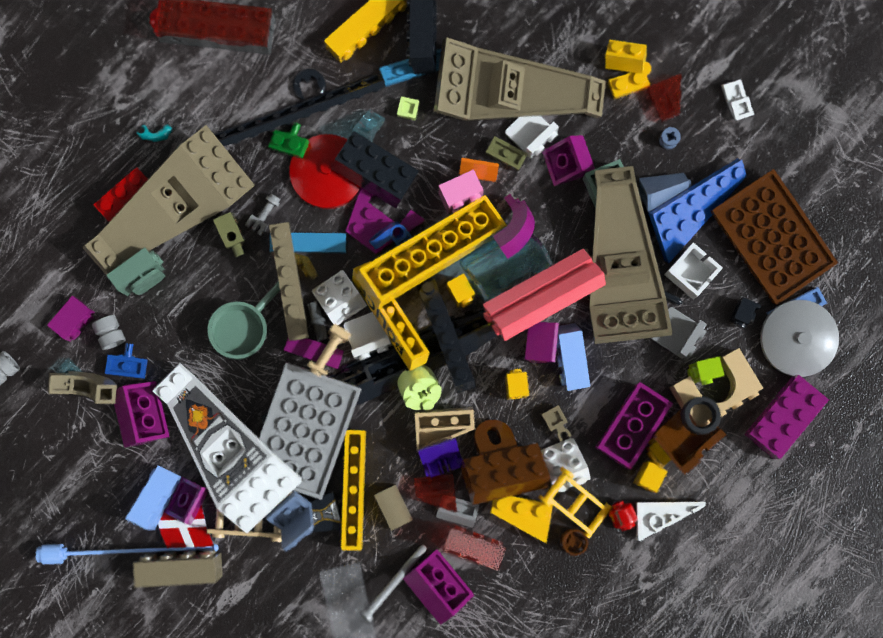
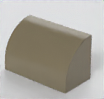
(393, 507)

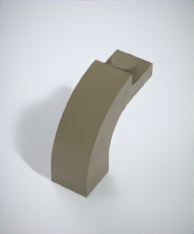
(97, 387)

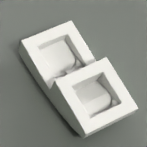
(737, 100)

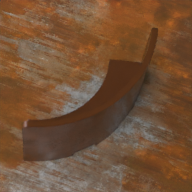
(682, 445)

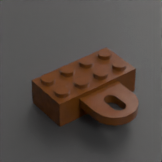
(502, 468)

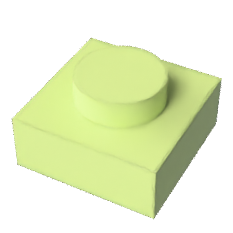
(408, 108)

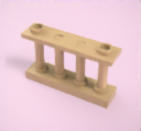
(337, 336)
(219, 532)

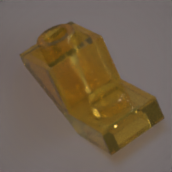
(307, 267)

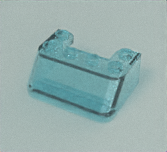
(491, 270)

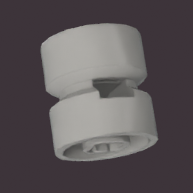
(108, 332)
(8, 366)

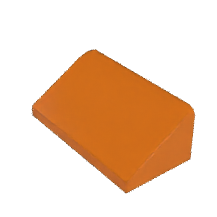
(484, 170)

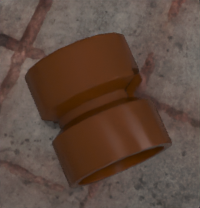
(574, 541)

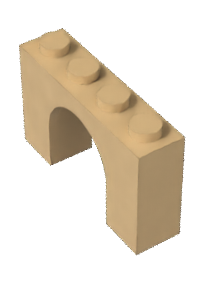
(742, 385)

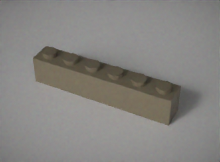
(289, 281)

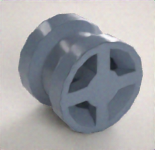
(667, 141)

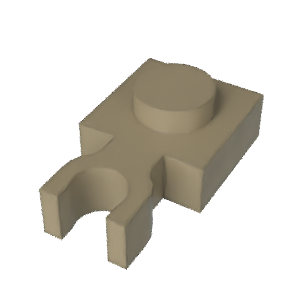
(555, 420)

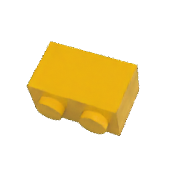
(625, 56)
(461, 291)
(516, 384)
(650, 476)

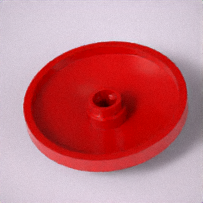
(316, 180)

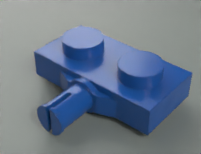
(126, 364)

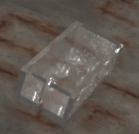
(345, 598)

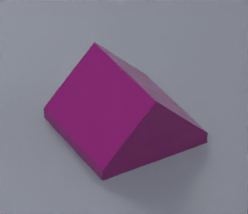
(542, 342)
(186, 501)

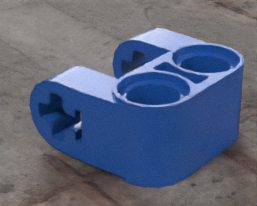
(386, 234)

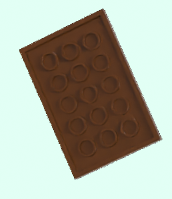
(774, 237)

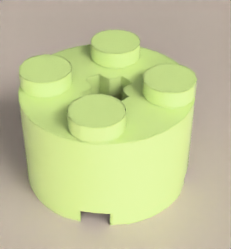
(419, 388)

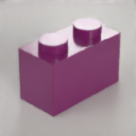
(71, 319)

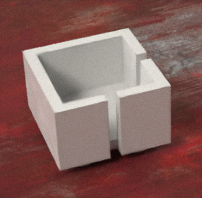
(691, 272)

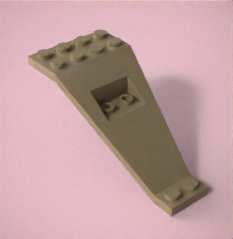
(478, 81)
(198, 179)
(634, 298)

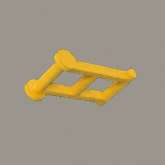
(567, 475)

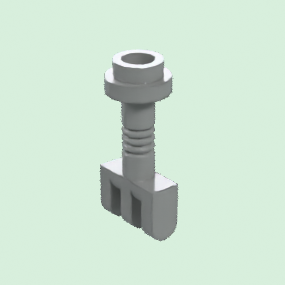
(259, 221)

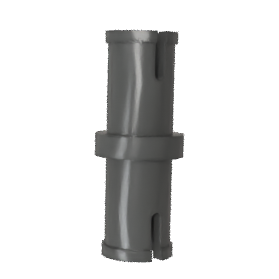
(317, 321)

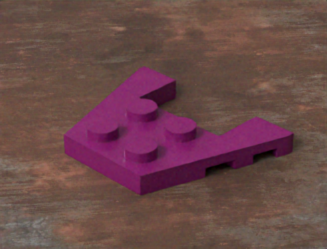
(368, 220)

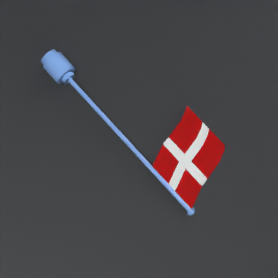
(174, 533)

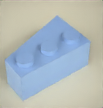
(572, 357)
(154, 498)

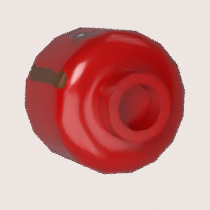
(623, 515)

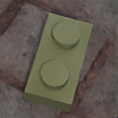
(506, 153)

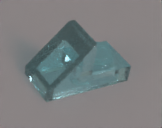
(369, 125)

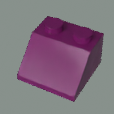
(568, 160)

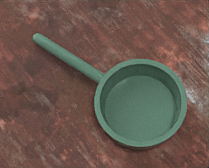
(239, 328)

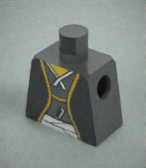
(326, 514)

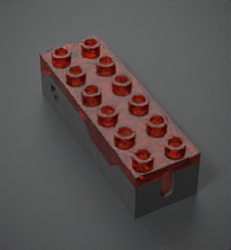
(214, 25)

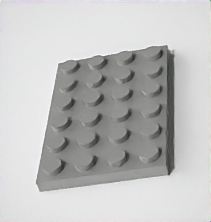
(309, 424)

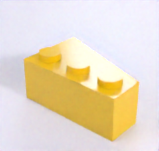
(524, 514)

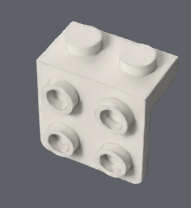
(532, 134)
(366, 336)
(569, 456)

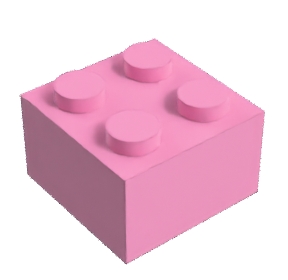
(460, 191)

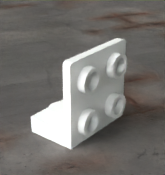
(339, 298)

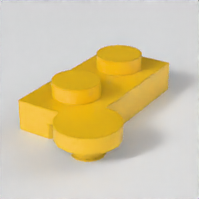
(630, 82)

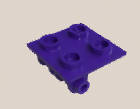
(440, 455)

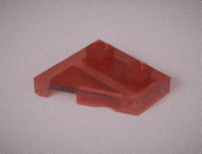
(666, 97)
(437, 491)

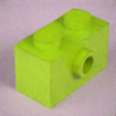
(705, 371)

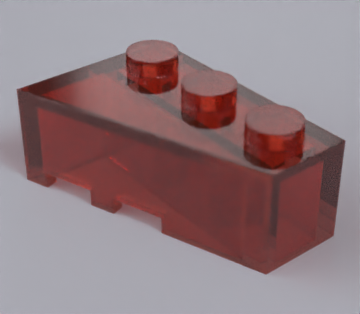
(474, 547)

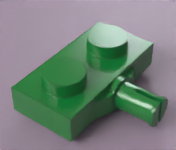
(289, 142)

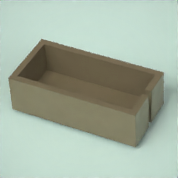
(178, 569)

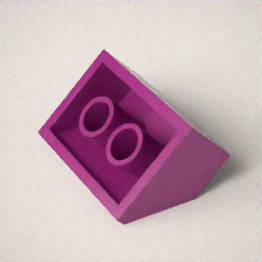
(140, 414)
(438, 587)

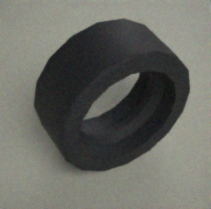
(716, 415)

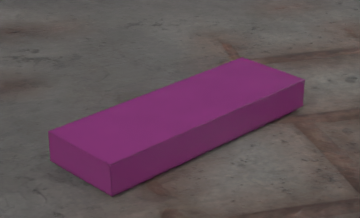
(312, 350)

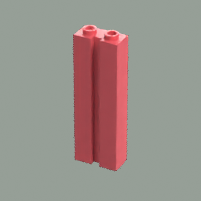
(543, 294)

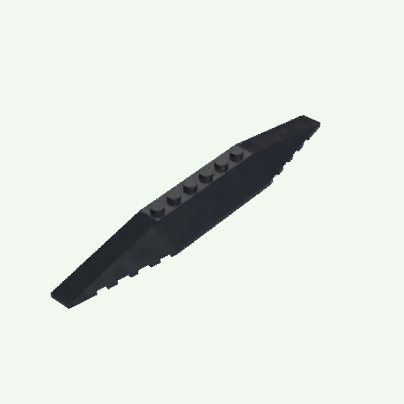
(381, 371)

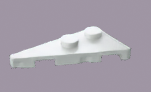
(658, 515)

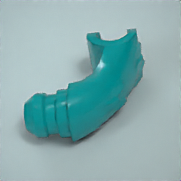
(160, 135)

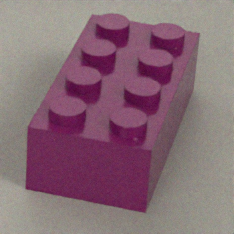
(786, 417)
(633, 425)

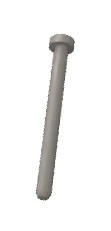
(367, 614)

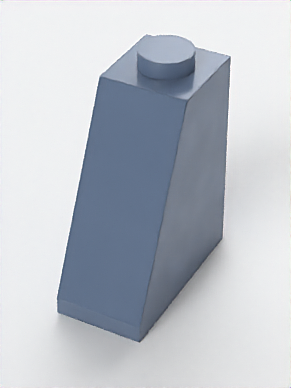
(659, 189)

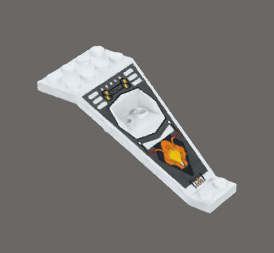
(249, 475)

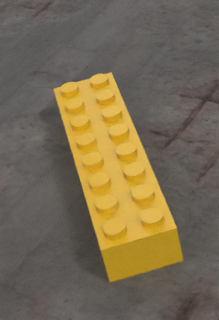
(430, 251)

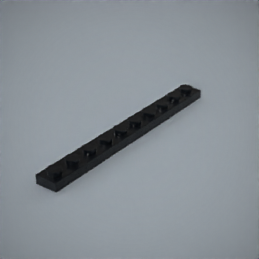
(301, 110)

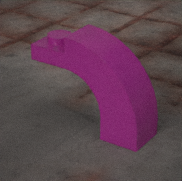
(519, 229)

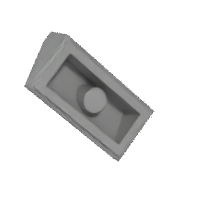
(465, 514)

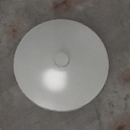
(799, 338)

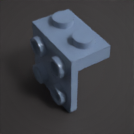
(293, 518)

